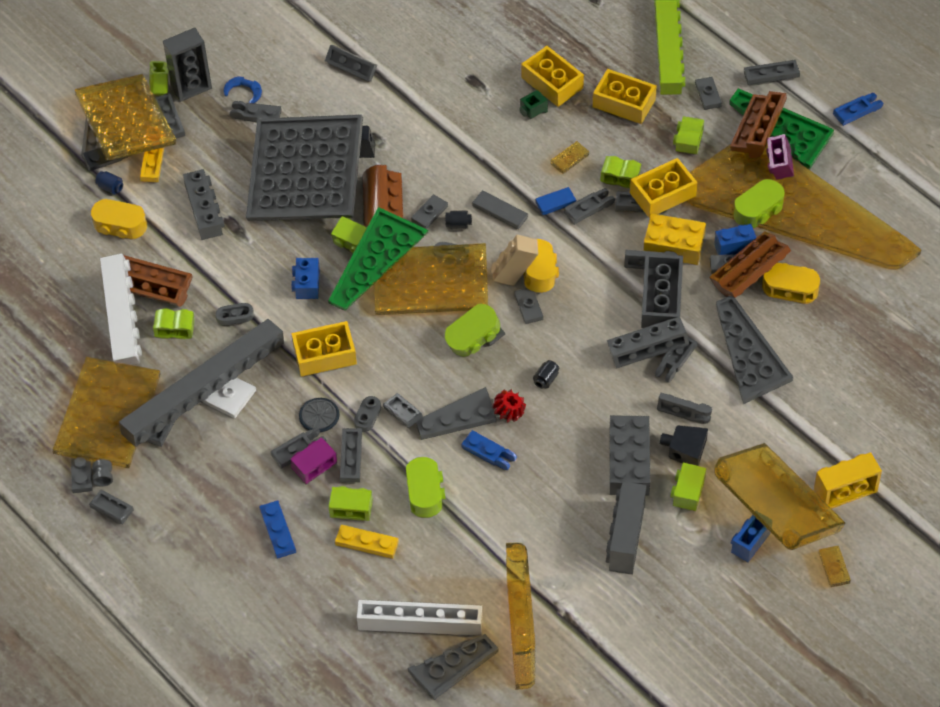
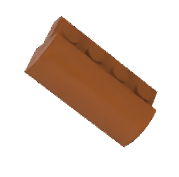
(758, 123)
(382, 190)
(749, 265)
(159, 282)

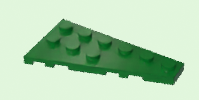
(803, 134)
(379, 249)

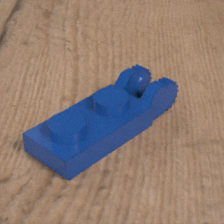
(857, 108)
(488, 450)

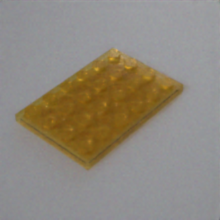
(125, 117)
(434, 280)
(99, 401)

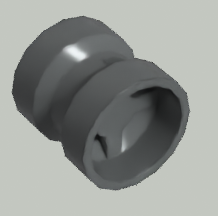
(102, 473)

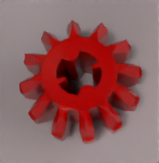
(509, 405)

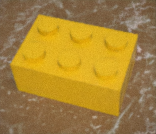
(552, 76)
(624, 96)
(663, 187)
(676, 235)
(324, 348)
(848, 480)

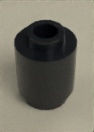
(458, 219)
(546, 374)

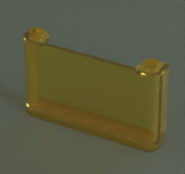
(777, 496)
(521, 615)

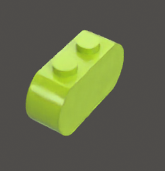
(759, 203)
(472, 330)
(424, 487)

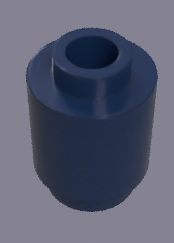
(109, 182)

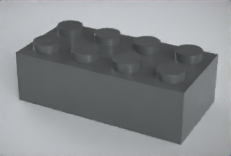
(187, 64)
(661, 288)
(629, 451)
(626, 527)

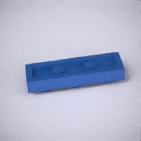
(277, 529)

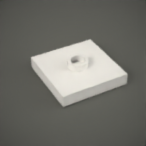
(231, 397)

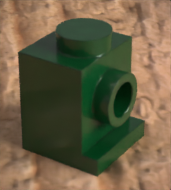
(533, 104)

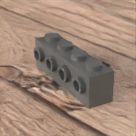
(203, 204)
(648, 342)

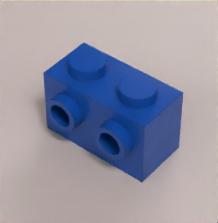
(734, 239)
(306, 278)
(749, 539)

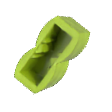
(158, 77)
(689, 135)
(619, 171)
(173, 324)

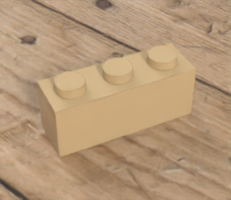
(514, 260)

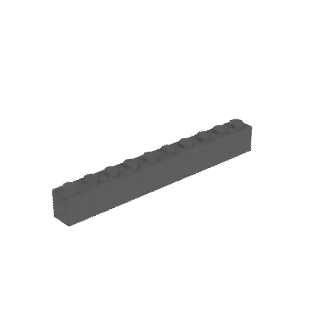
(201, 382)

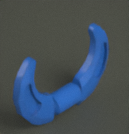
(253, 85)

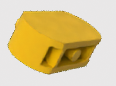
(119, 219)
(542, 272)
(791, 283)

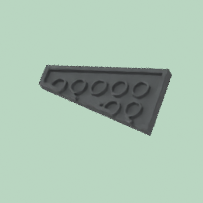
(752, 357)

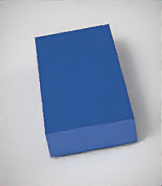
(555, 201)

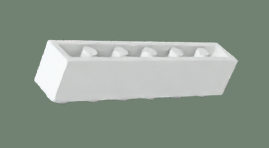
(120, 309)
(420, 617)

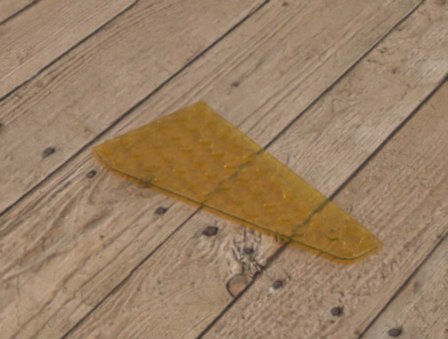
(810, 210)

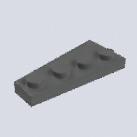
(460, 415)
(448, 669)

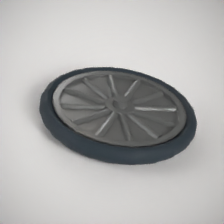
(319, 413)

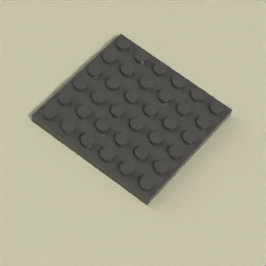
(304, 167)

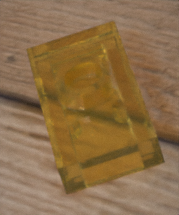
(569, 157)
(834, 566)

